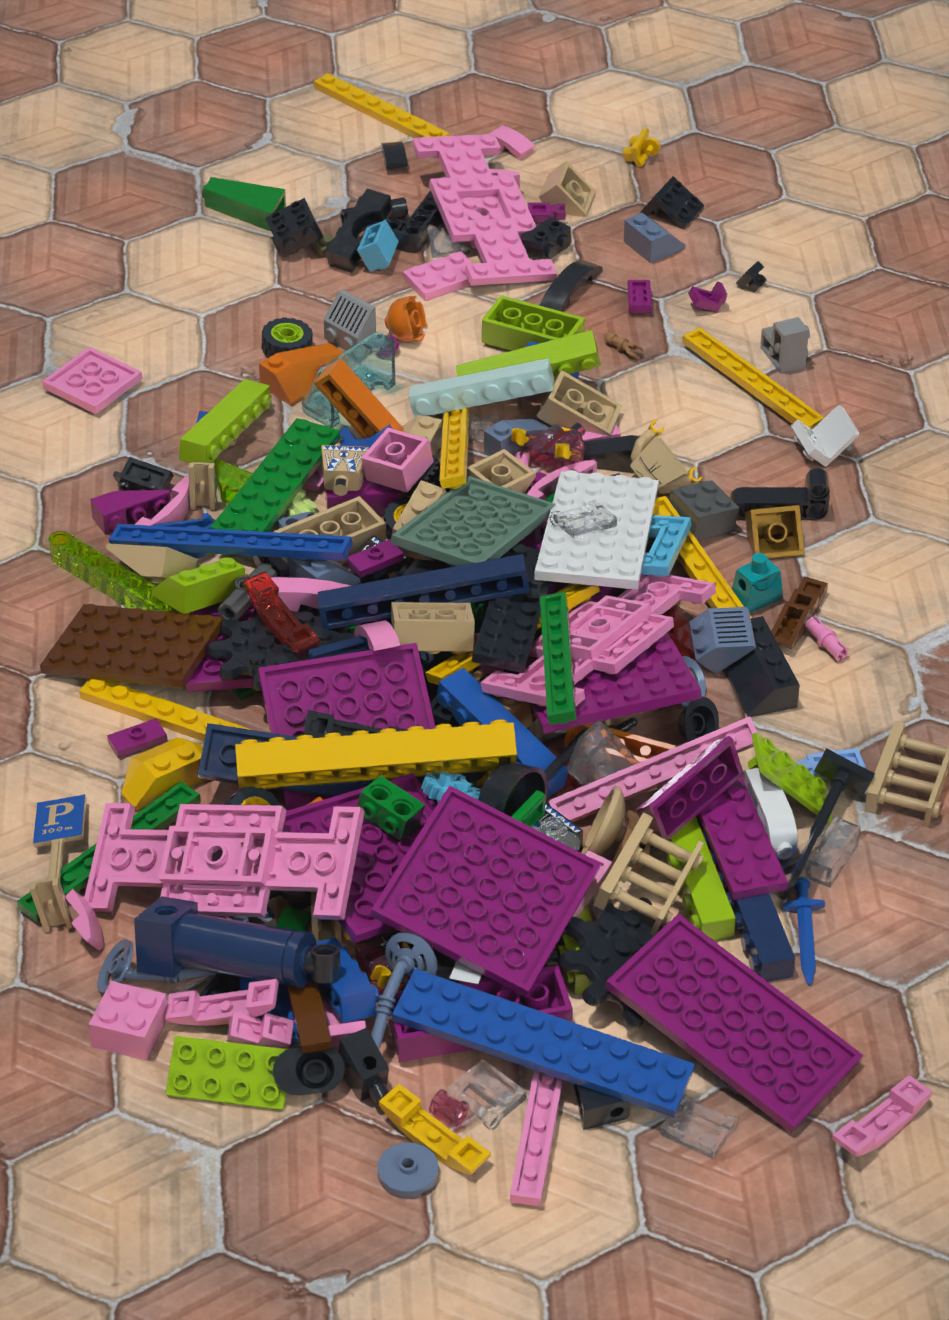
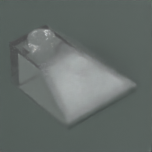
(598, 755)

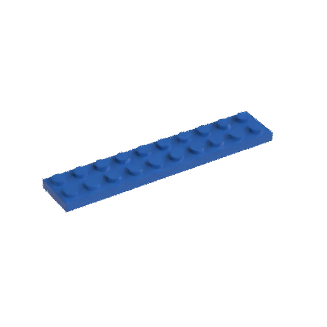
(544, 1042)

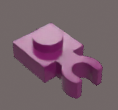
(542, 211)

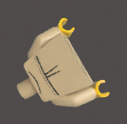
(655, 460)

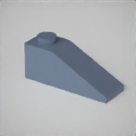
(499, 435)

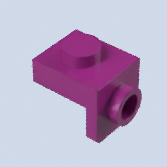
(708, 300)

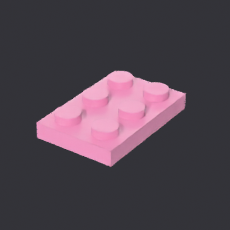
(438, 276)

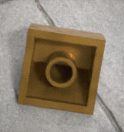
(775, 531)

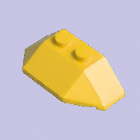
(160, 770)

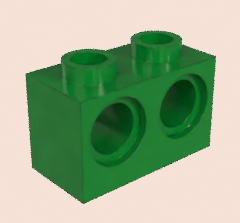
(391, 808)

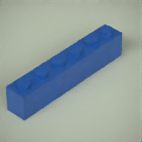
(465, 700)

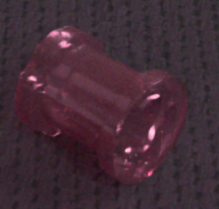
(449, 1107)

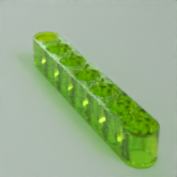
(103, 573)

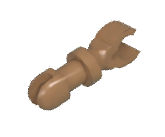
(622, 344)

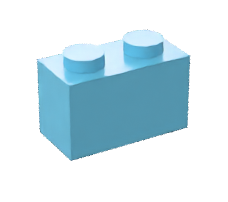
(378, 246)

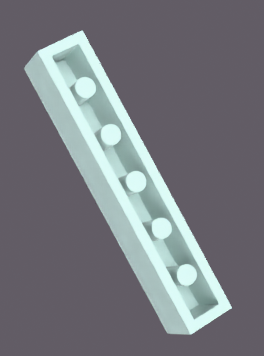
(481, 388)

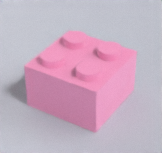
(397, 459)
(128, 1020)

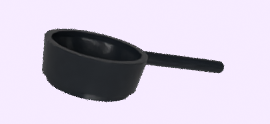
(516, 782)

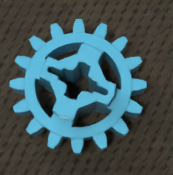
(436, 785)

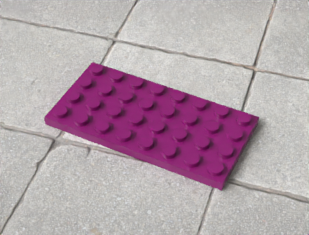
(734, 1022)

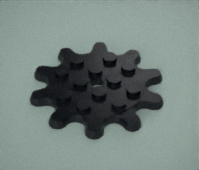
(255, 646)
(605, 949)

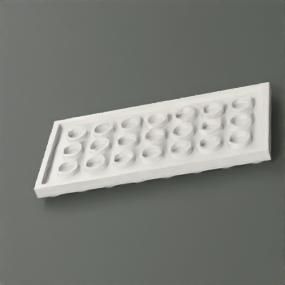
(603, 557)

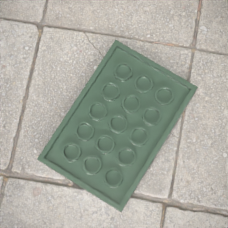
(473, 523)

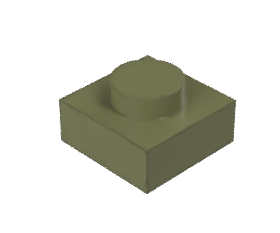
(321, 244)

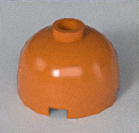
(406, 319)

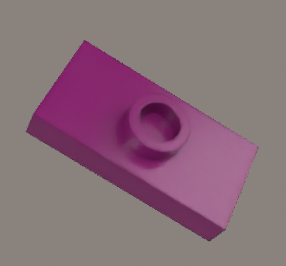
(639, 296)
(375, 558)
(137, 738)

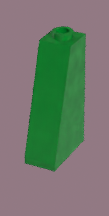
(244, 200)

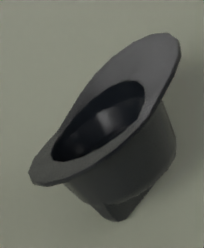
(698, 719)
(308, 1072)

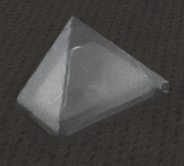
(442, 245)

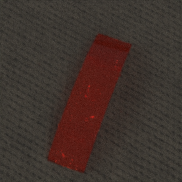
(277, 616)

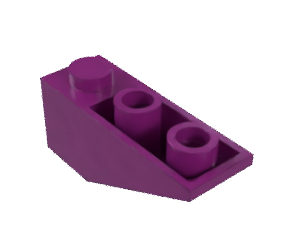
(127, 507)

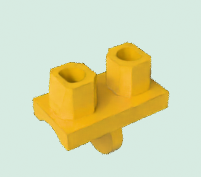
(641, 148)

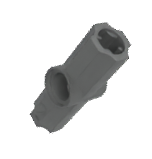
(238, 601)

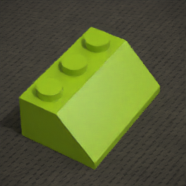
(200, 586)

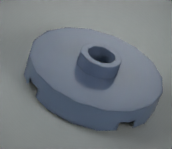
(408, 1181)

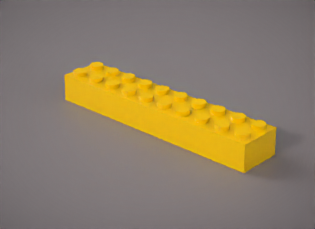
(368, 755)

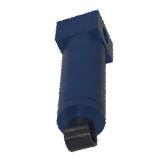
(176, 937)

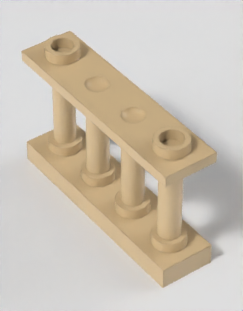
(891, 759)
(633, 853)

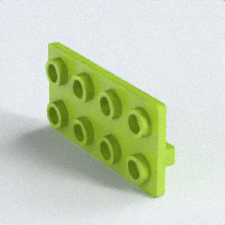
(788, 774)
(224, 1073)

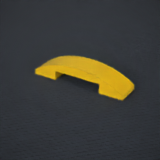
(422, 1128)

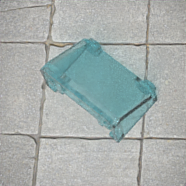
(373, 364)

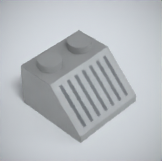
(349, 320)

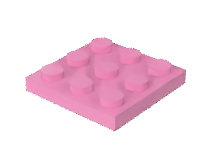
(92, 380)

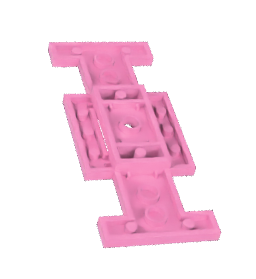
(473, 192)
(600, 624)
(253, 856)

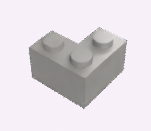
(786, 344)

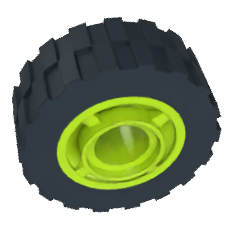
(285, 335)

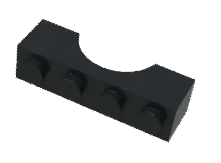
(369, 210)

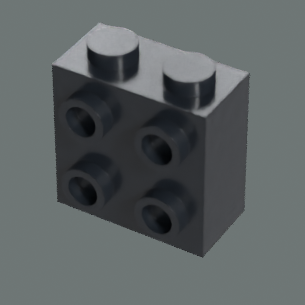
(294, 227)

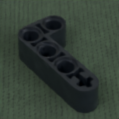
(414, 232)
(812, 498)

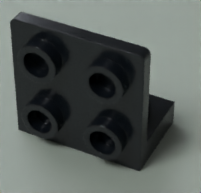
(675, 202)

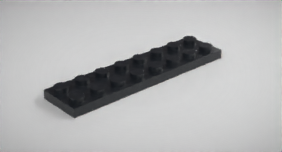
(512, 621)

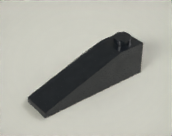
(611, 453)

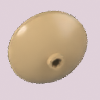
(607, 824)

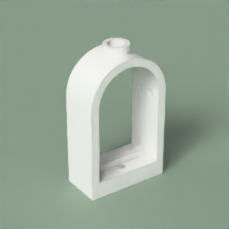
(773, 812)

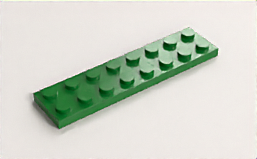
(278, 478)

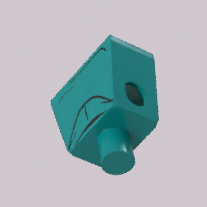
(758, 583)

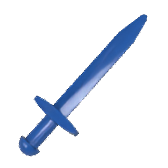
(803, 907)

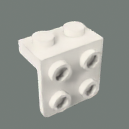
(828, 437)

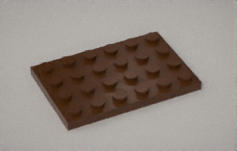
(132, 645)

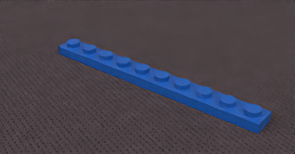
(235, 542)

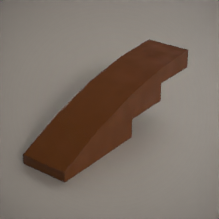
(797, 611)
(309, 1017)

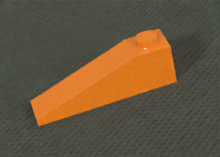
(294, 370)

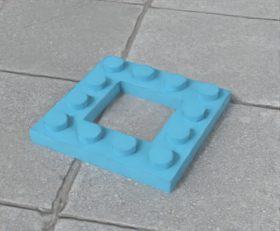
(670, 537)

